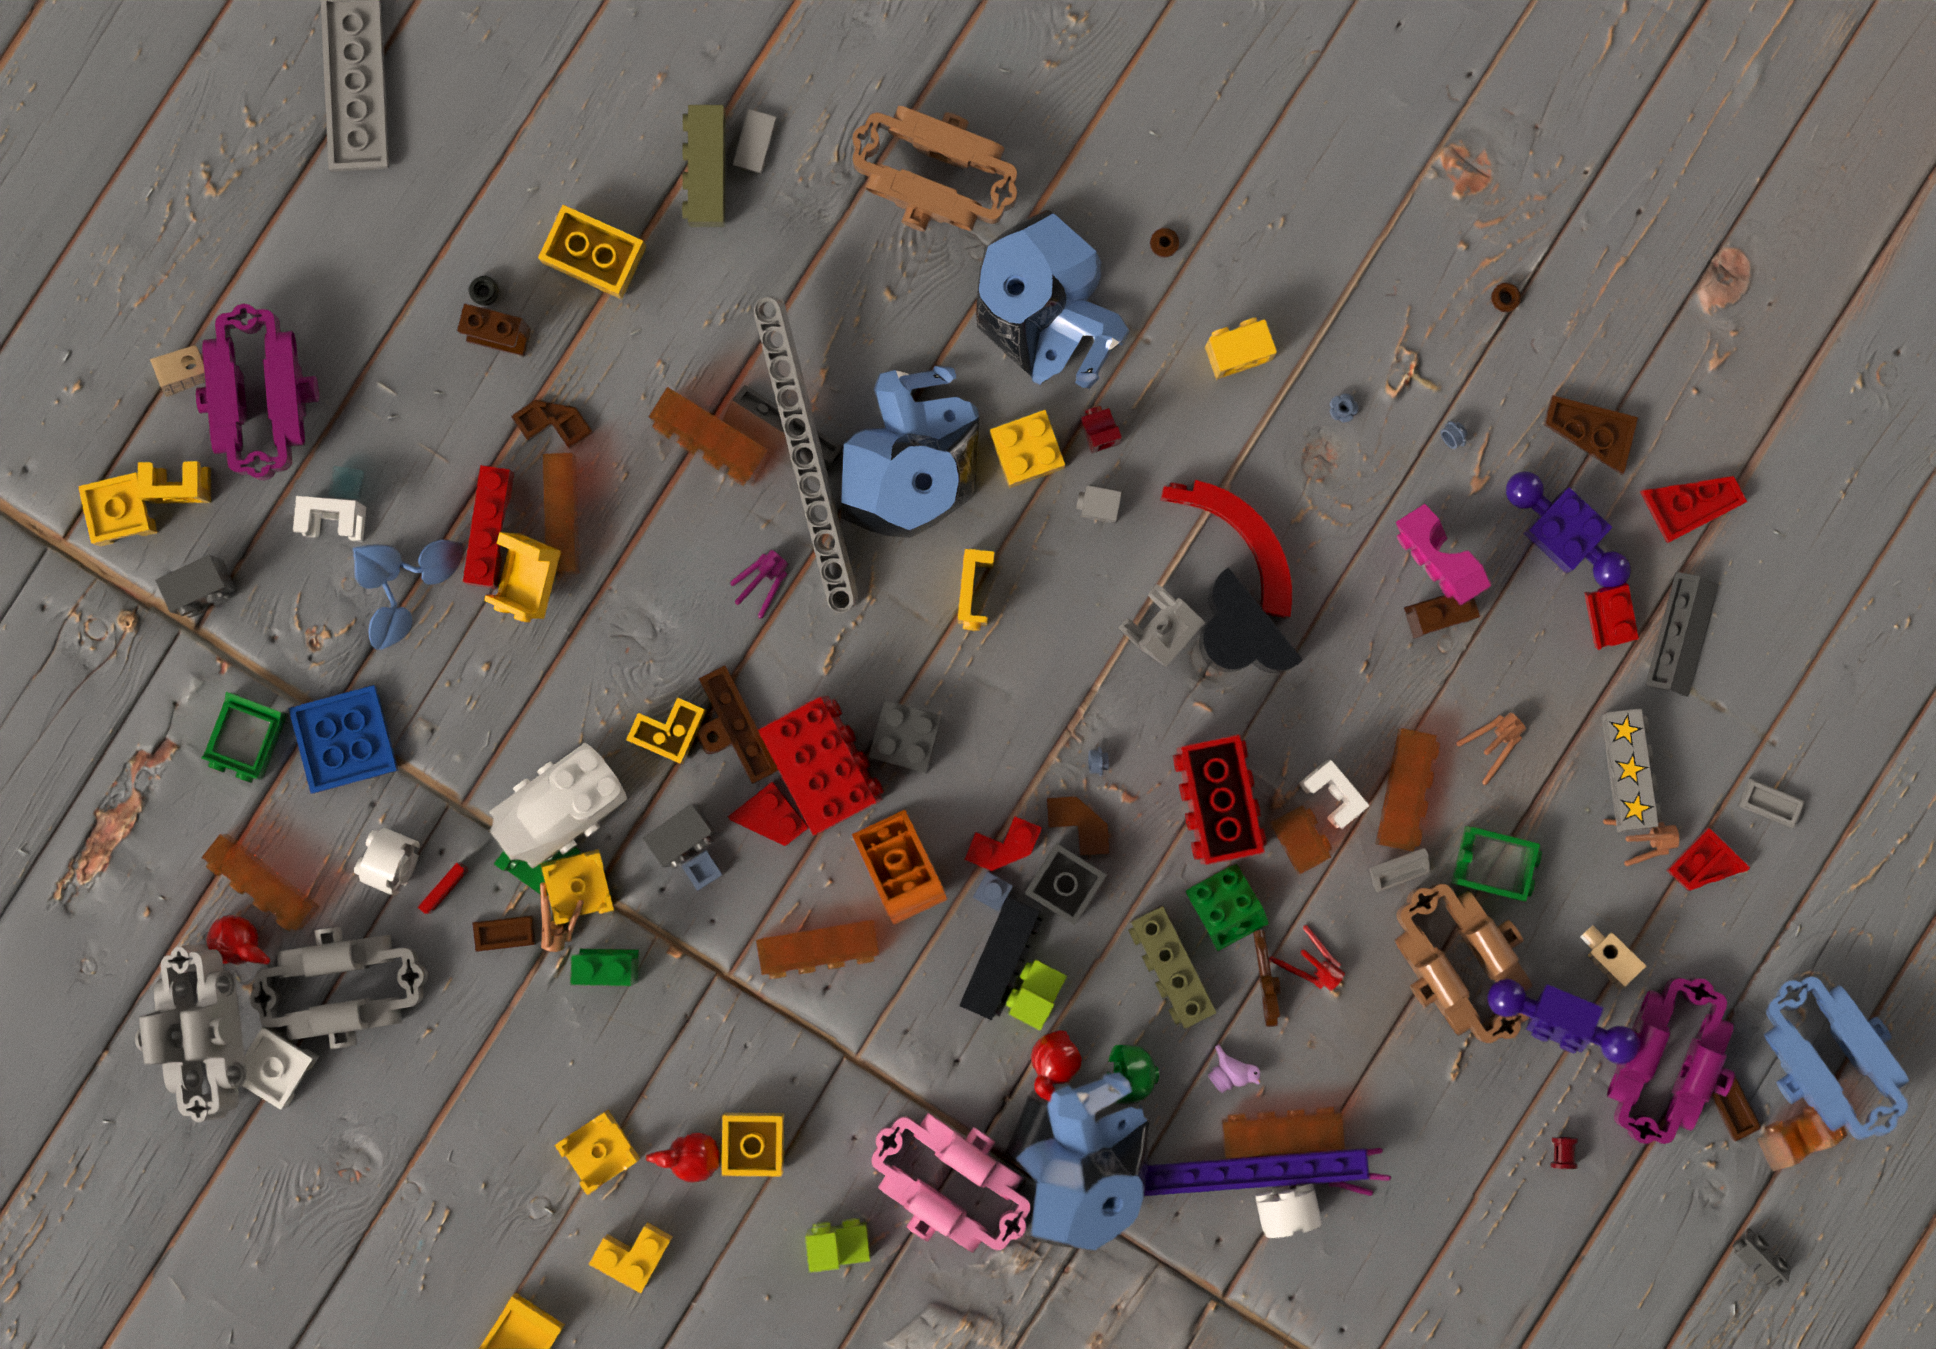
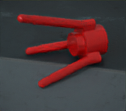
(1327, 973)

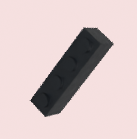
(1000, 958)

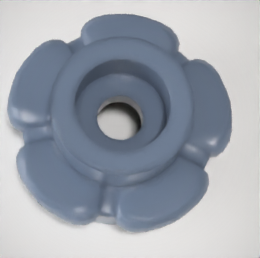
(1336, 411)
(1454, 434)
(1097, 761)

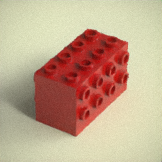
(821, 764)
(1220, 800)

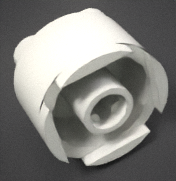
(387, 861)
(1288, 1210)

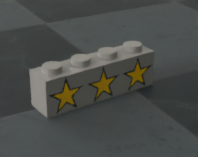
(1630, 770)

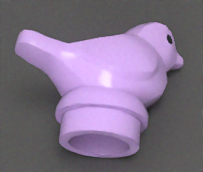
(1232, 1072)

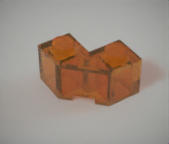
(1796, 1138)

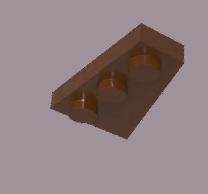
(1593, 429)

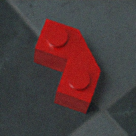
(1016, 845)

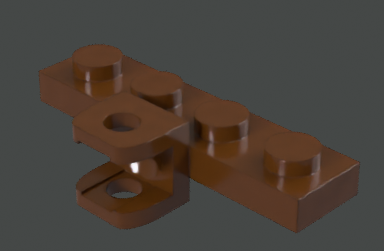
(734, 727)

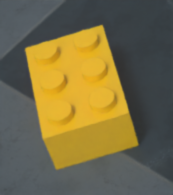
(592, 252)

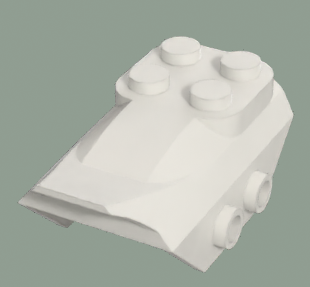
(557, 807)

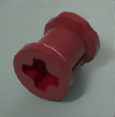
(1564, 1153)

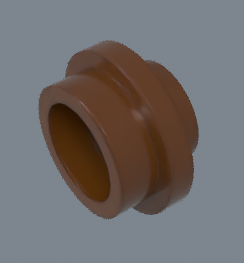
(1160, 251)
(1512, 291)

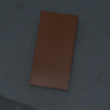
(504, 933)
(1736, 1112)

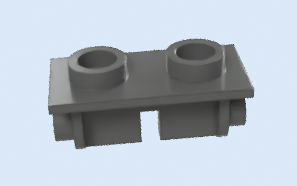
(1772, 1268)

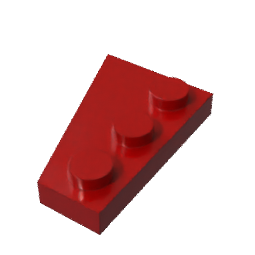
(1691, 505)

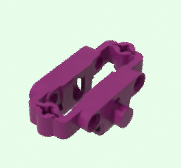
(226, 399)
(1699, 1073)

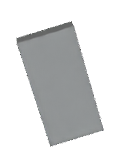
(754, 141)
(1771, 803)
(1400, 870)

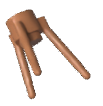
(1507, 730)
(1661, 837)
(555, 935)

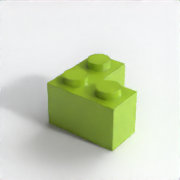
(1036, 994)
(837, 1245)

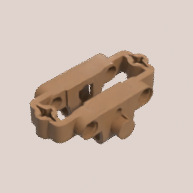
(946, 142)
(1437, 977)

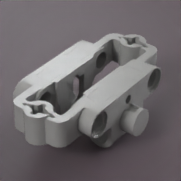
(330, 957)
(201, 1033)

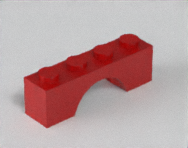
(489, 511)

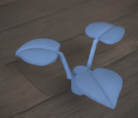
(381, 564)

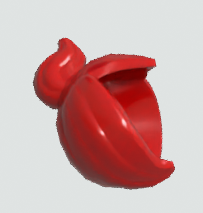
(236, 941)
(1054, 1061)
(689, 1157)

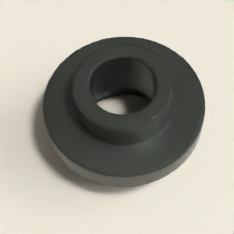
(479, 282)

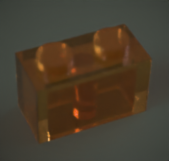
(1300, 839)

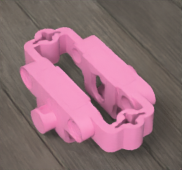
(933, 1209)

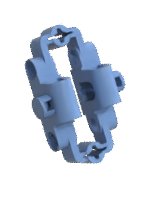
(1858, 1039)

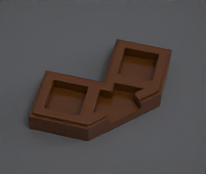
(541, 415)
(1091, 828)

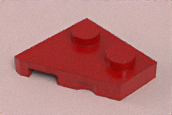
(770, 816)
(1706, 862)

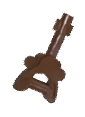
(1269, 985)

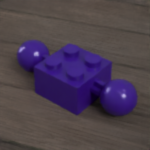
(1567, 530)
(1564, 1020)

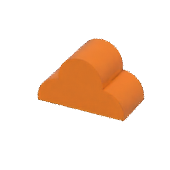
(899, 867)

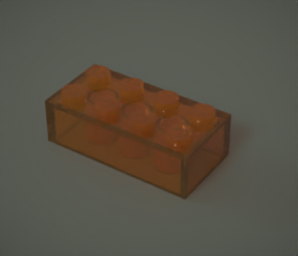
(710, 436)

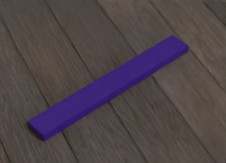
(1257, 1172)

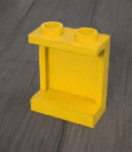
(972, 559)
(525, 577)
(523, 1327)

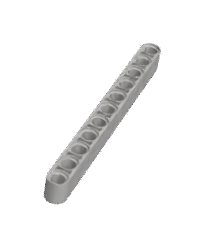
(808, 439)

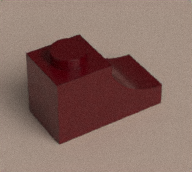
(1100, 429)

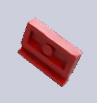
(1611, 616)

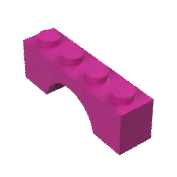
(1458, 573)

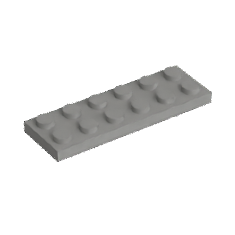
(354, 85)

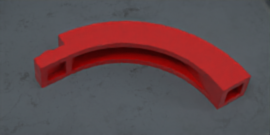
(1259, 537)

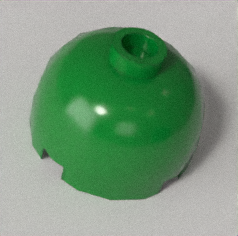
(1136, 1067)

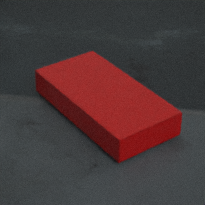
(443, 888)

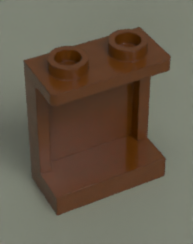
(494, 330)

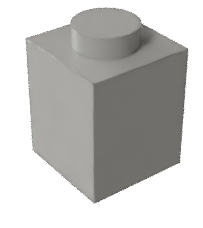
(1099, 504)

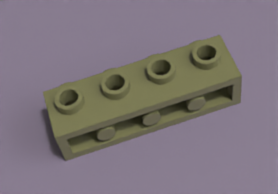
(705, 166)
(1172, 966)

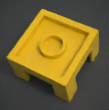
(156, 490)
(115, 510)
(574, 880)
(598, 1151)

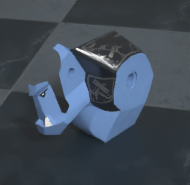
(1036, 299)
(917, 465)
(1090, 1171)

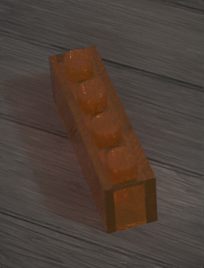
(562, 509)
(1406, 790)
(818, 947)
(1282, 1133)

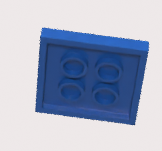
(343, 739)

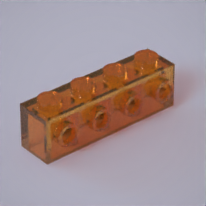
(261, 882)

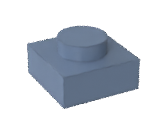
(702, 870)
(992, 891)

